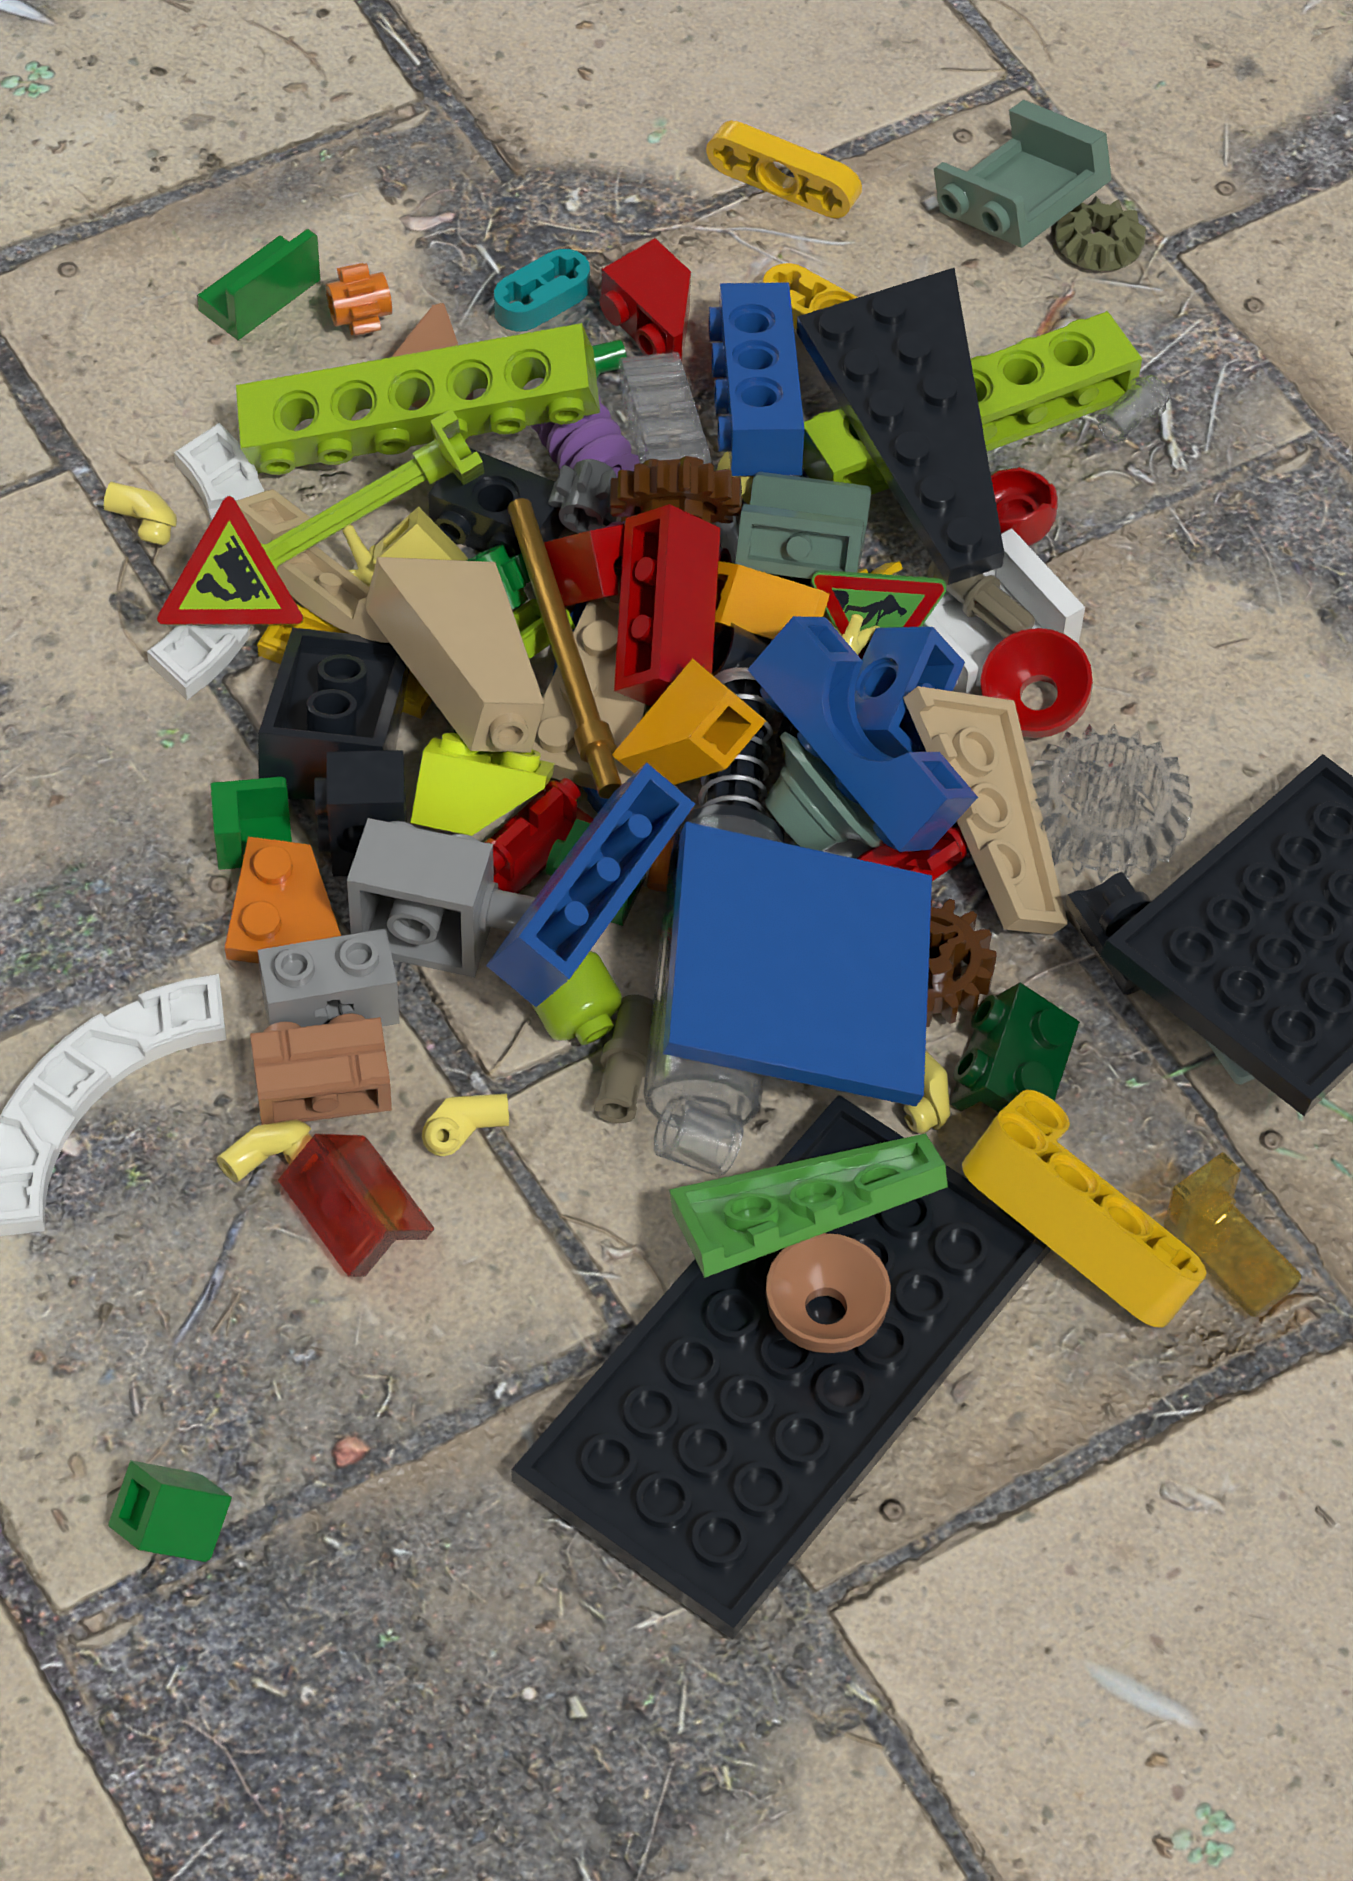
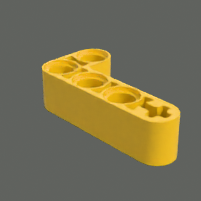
(1079, 1212)

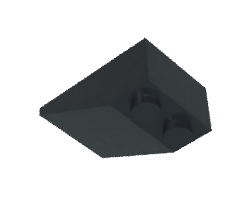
(329, 698)

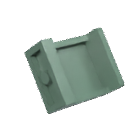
(1029, 179)
(802, 525)

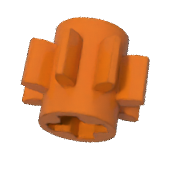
(359, 299)

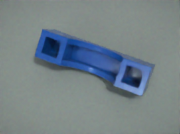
(813, 680)

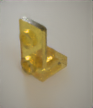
(1225, 1241)

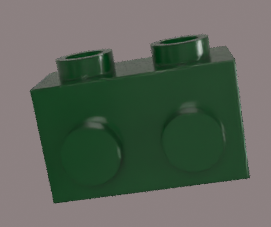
(1014, 1048)

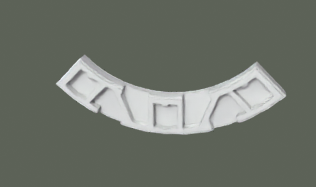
(198, 653)
(81, 1072)

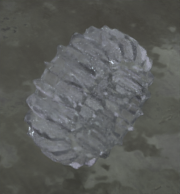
(1112, 821)

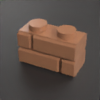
(321, 1069)

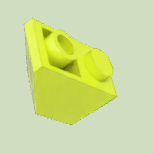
(472, 789)

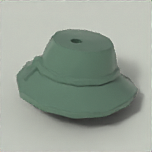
(812, 805)

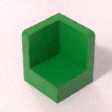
(248, 810)
(169, 1511)

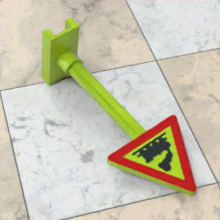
(237, 577)

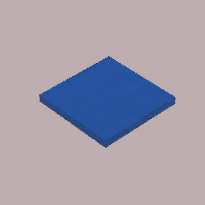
(799, 965)

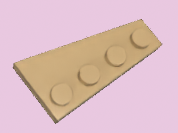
(1000, 828)

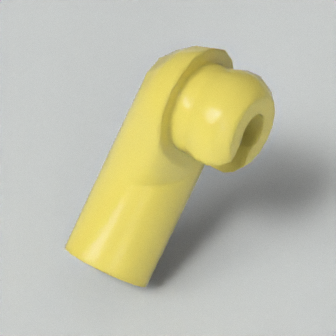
(144, 505)
(460, 1117)
(262, 1143)

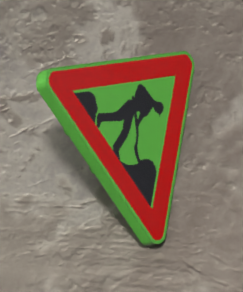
(878, 598)

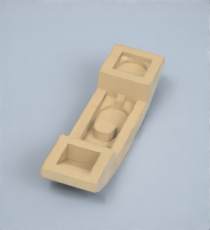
(313, 575)

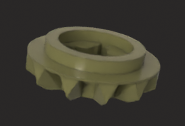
(1097, 250)

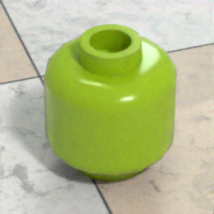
(582, 1004)

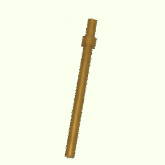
(592, 734)

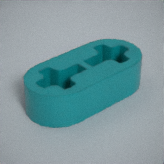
(543, 291)

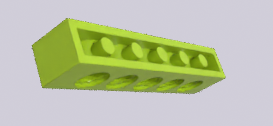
(390, 385)
(1017, 391)

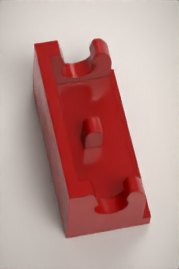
(586, 563)

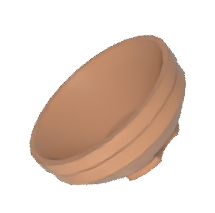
(833, 1268)

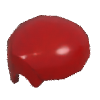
(1025, 503)

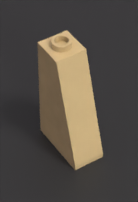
(461, 645)

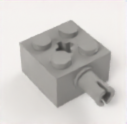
(429, 895)

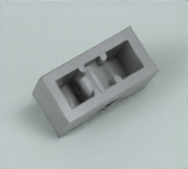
(330, 978)

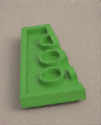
(785, 1204)

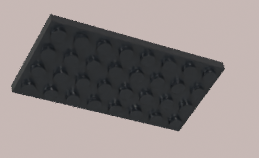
(725, 1446)

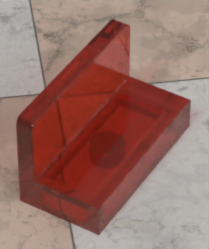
(352, 1200)

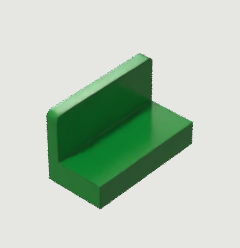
(262, 284)

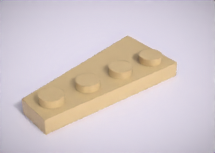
(597, 645)

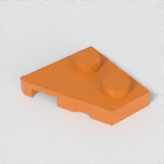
(278, 900)

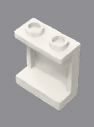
(1028, 583)

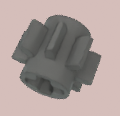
(583, 495)

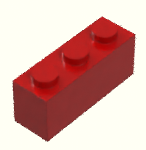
(665, 600)

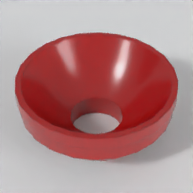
(1035, 657)

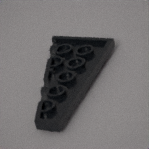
(912, 398)

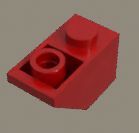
(648, 298)

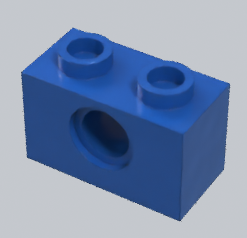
(893, 667)

